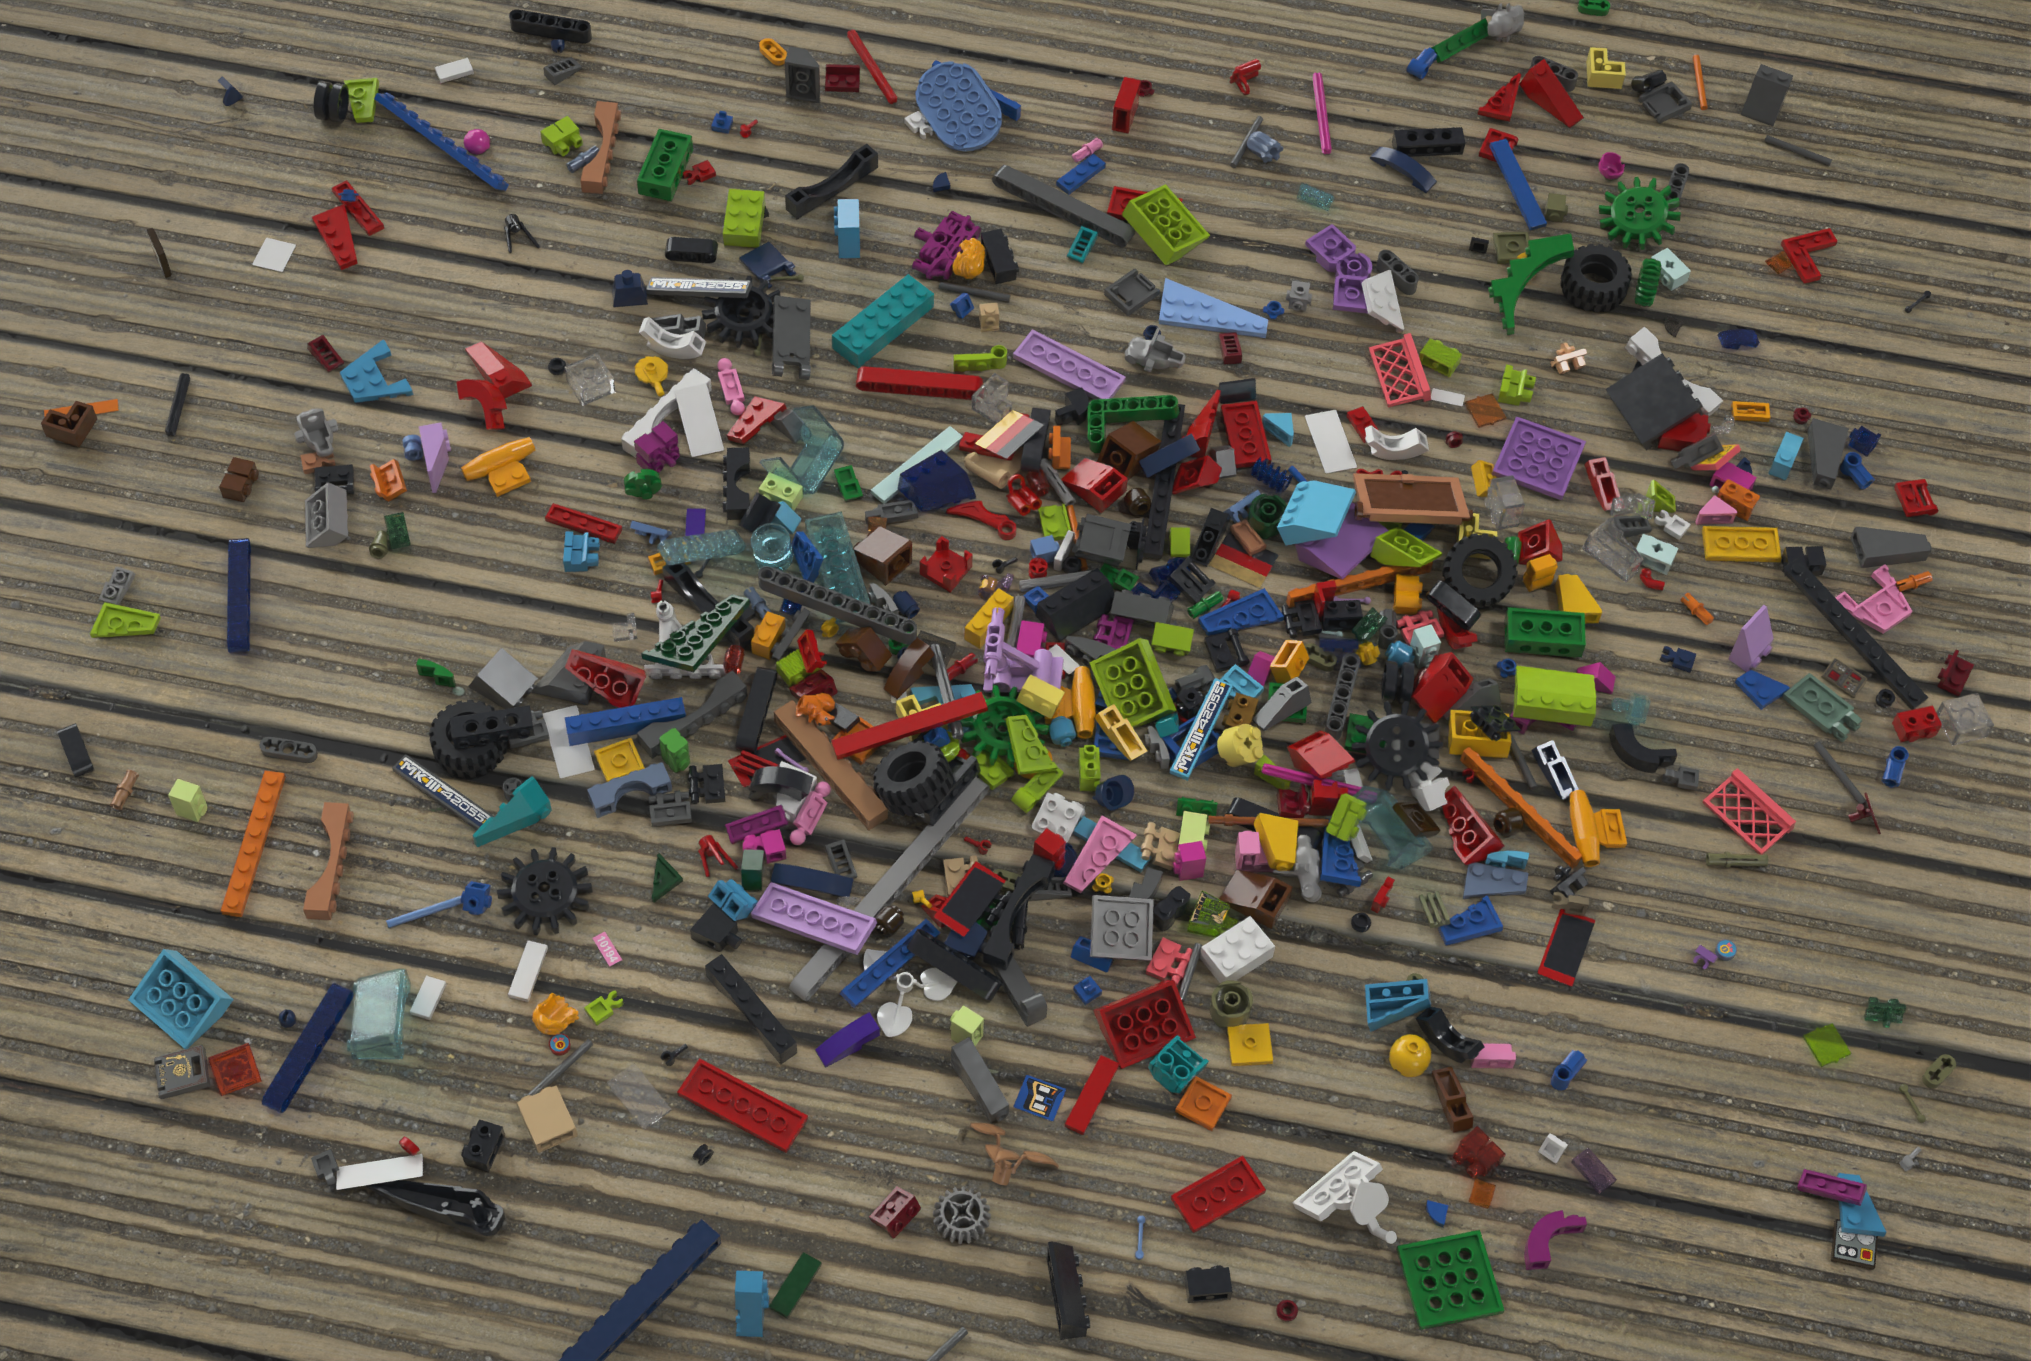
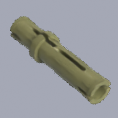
(1714, 859)

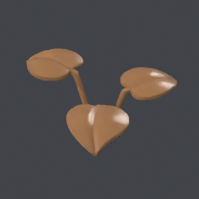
(999, 1155)

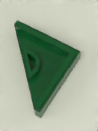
(664, 878)

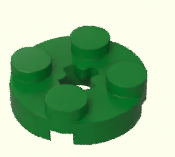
(642, 484)

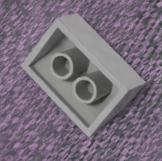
(326, 516)

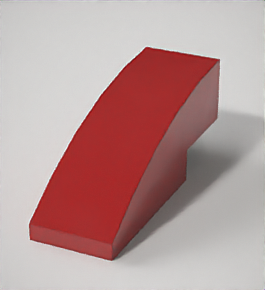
(1602, 481)

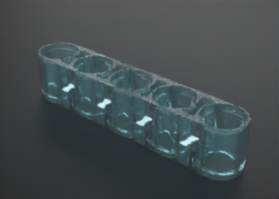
(701, 547)

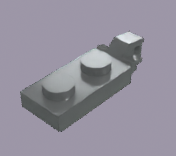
(1698, 451)
(894, 511)

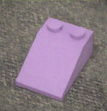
(436, 449)
(1753, 641)

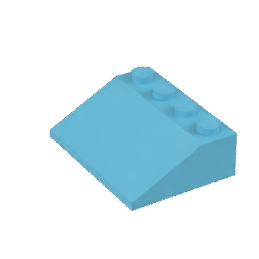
(1314, 512)
(180, 998)

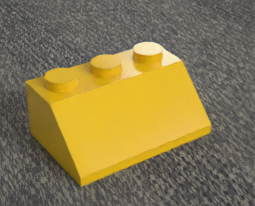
(1465, 734)

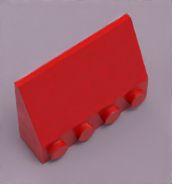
(1144, 1022)

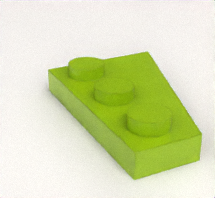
(362, 98)
(123, 621)
(1027, 748)

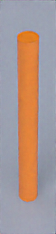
(1700, 84)
(1073, 524)

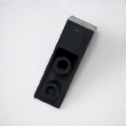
(1210, 536)

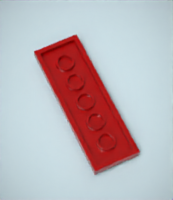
(742, 1105)

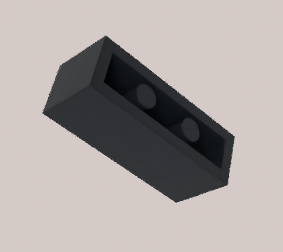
(999, 256)

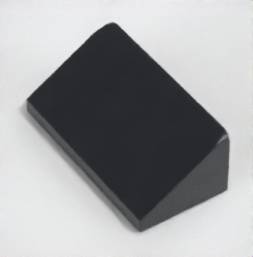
(1237, 391)

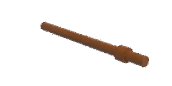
(1229, 820)

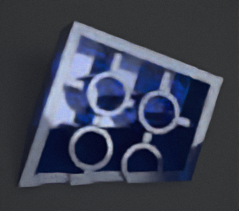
(935, 482)

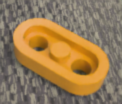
(772, 51)

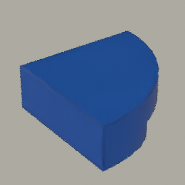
(1437, 1212)

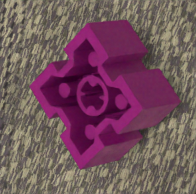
(657, 448)

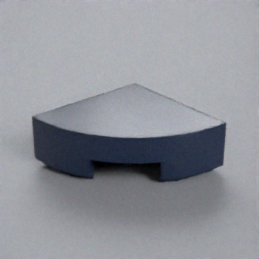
(941, 182)
(1744, 464)

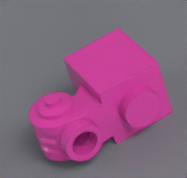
(770, 842)

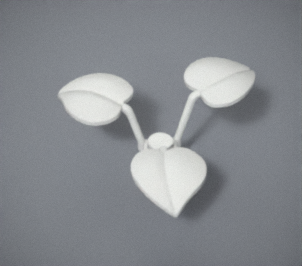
(896, 1018)

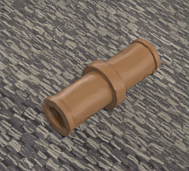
(124, 789)

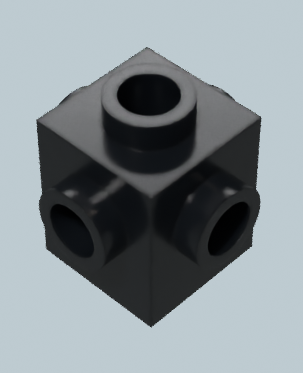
(1189, 702)

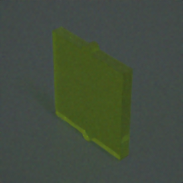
(1826, 1045)

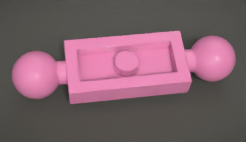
(731, 386)
(810, 813)

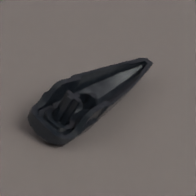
(445, 1204)

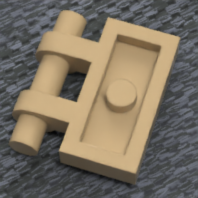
(1166, 846)
(956, 870)

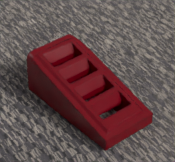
(322, 341)
(1230, 358)

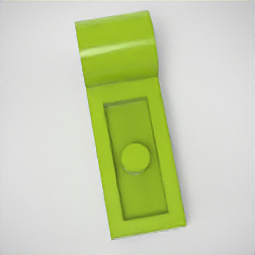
(980, 362)
(1035, 789)

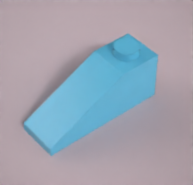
(1786, 456)

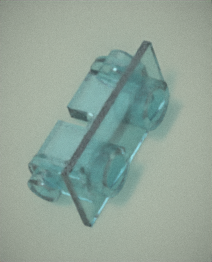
(1315, 196)

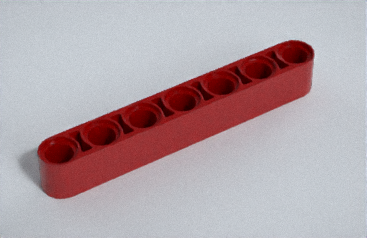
(917, 383)

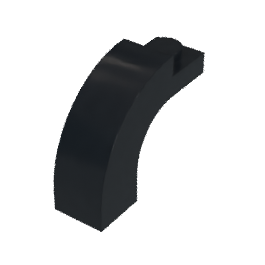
(1635, 754)
(780, 780)
(1446, 1037)

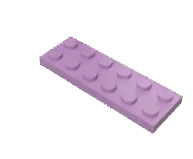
(1068, 366)
(814, 918)

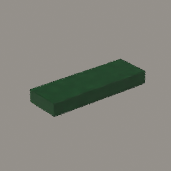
(795, 1285)

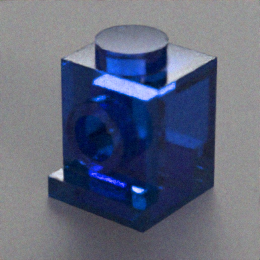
(1863, 440)

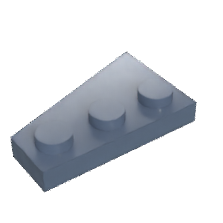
(1493, 880)

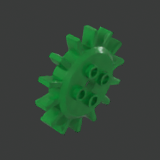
(1639, 226)
(991, 738)

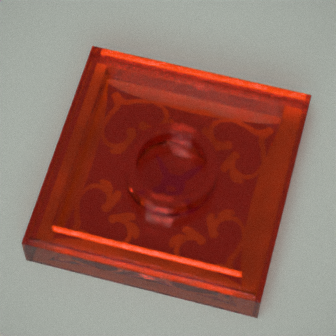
(234, 1069)

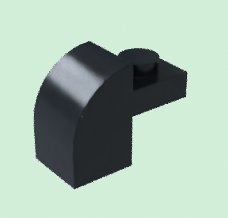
(1075, 409)

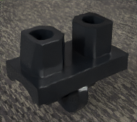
(1576, 878)

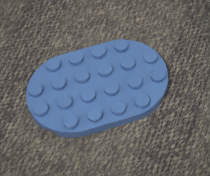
(958, 106)

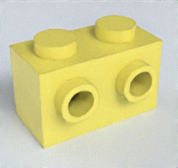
(1040, 696)

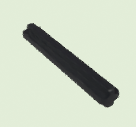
(177, 404)

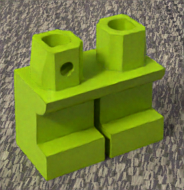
(561, 136)
(1513, 385)
(1089, 768)

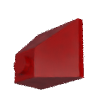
(1196, 474)
(1539, 541)

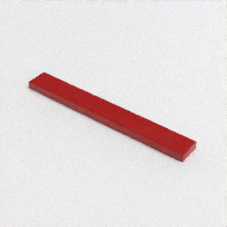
(909, 725)

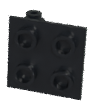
(1137, 539)
(1492, 721)

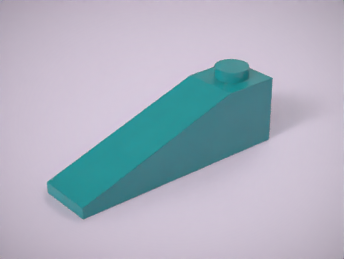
(523, 810)

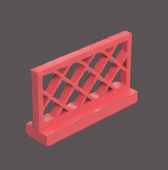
(1413, 363)
(1763, 804)

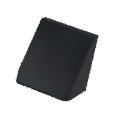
(1478, 245)

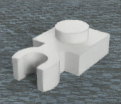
(917, 123)
(1674, 526)

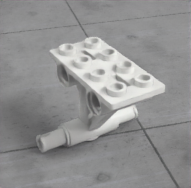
(668, 624)

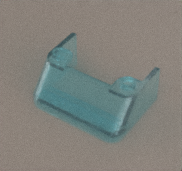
(818, 455)
(1390, 829)

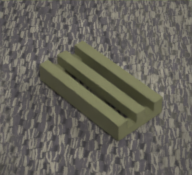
(1430, 898)

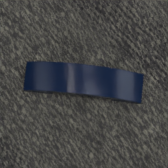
(1406, 165)
(812, 880)

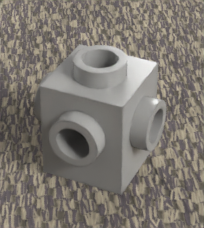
(1299, 296)

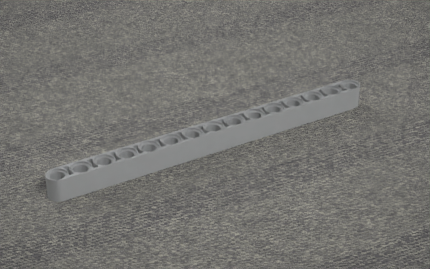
(892, 885)

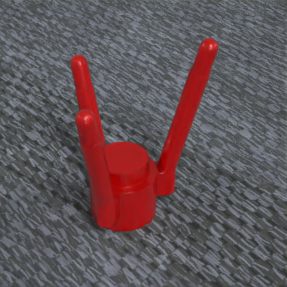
(711, 847)

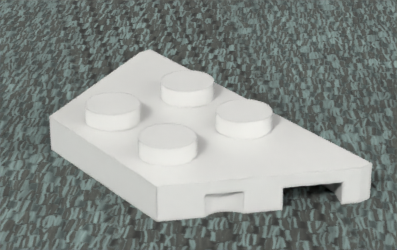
(1382, 299)

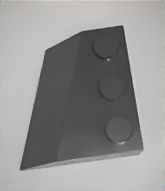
(564, 685)

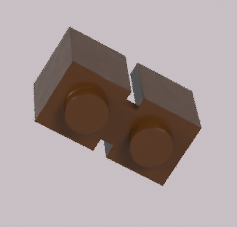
(240, 483)

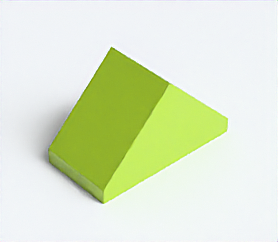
(1663, 498)
(1179, 541)

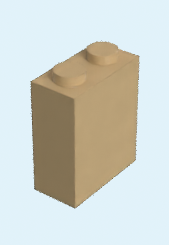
(547, 1118)

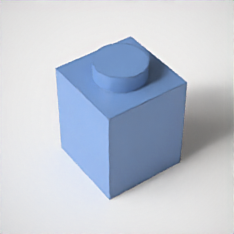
(1044, 548)

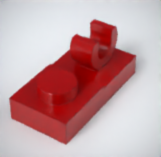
(1360, 420)
(809, 651)

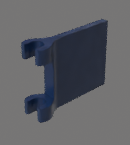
(766, 262)

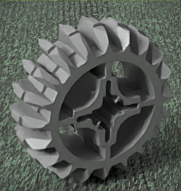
(973, 1227)

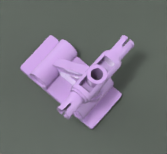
(1012, 667)

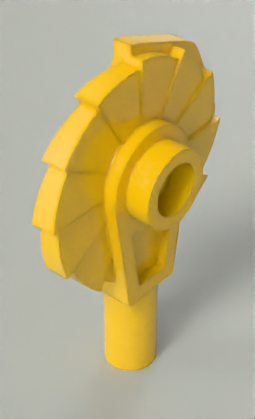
(652, 371)

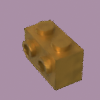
(1241, 709)

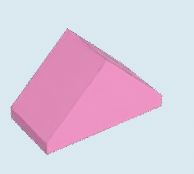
(1716, 512)

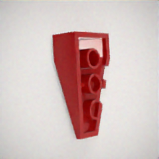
(1546, 90)
(498, 370)
(1203, 425)
(610, 678)
(1470, 832)

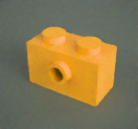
(767, 634)
(1289, 661)

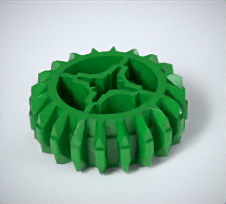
(1647, 282)

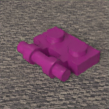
(1119, 634)

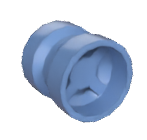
(413, 449)

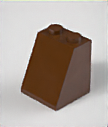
(1126, 447)
(884, 554)

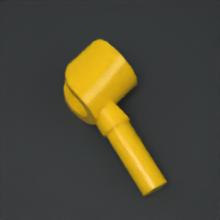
(920, 897)

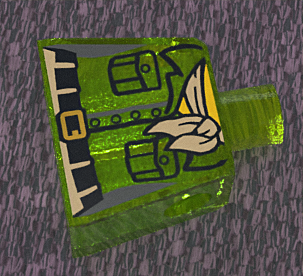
(1210, 916)

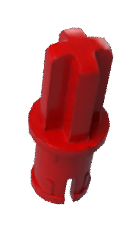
(961, 666)

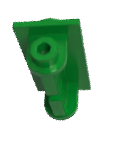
(1191, 805)

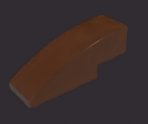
(908, 668)
(1452, 1099)

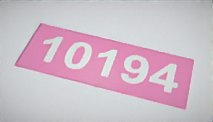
(607, 948)

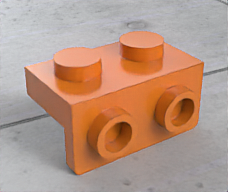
(1061, 449)
(388, 480)

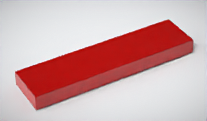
(359, 210)
(583, 523)
(1092, 1095)

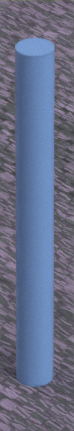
(424, 912)

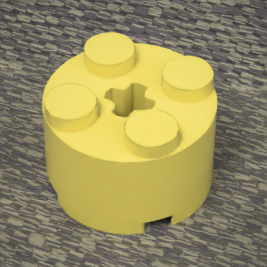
(1240, 745)

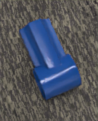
(1420, 66)
(1852, 467)
(1895, 767)
(1568, 1069)

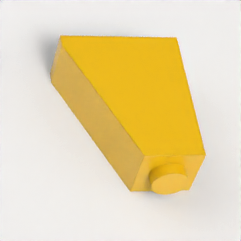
(1575, 597)
(1278, 840)

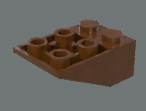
(1257, 896)

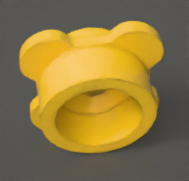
(829, 628)
(1105, 878)

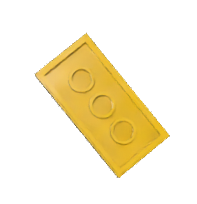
(1741, 544)

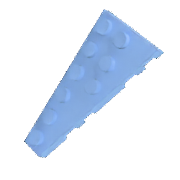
(1196, 310)

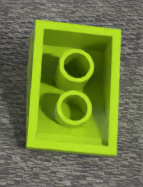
(1402, 549)

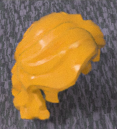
(971, 261)
(554, 1015)

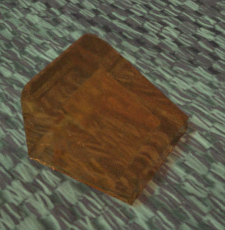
(1779, 262)
(875, 522)
(1482, 1193)

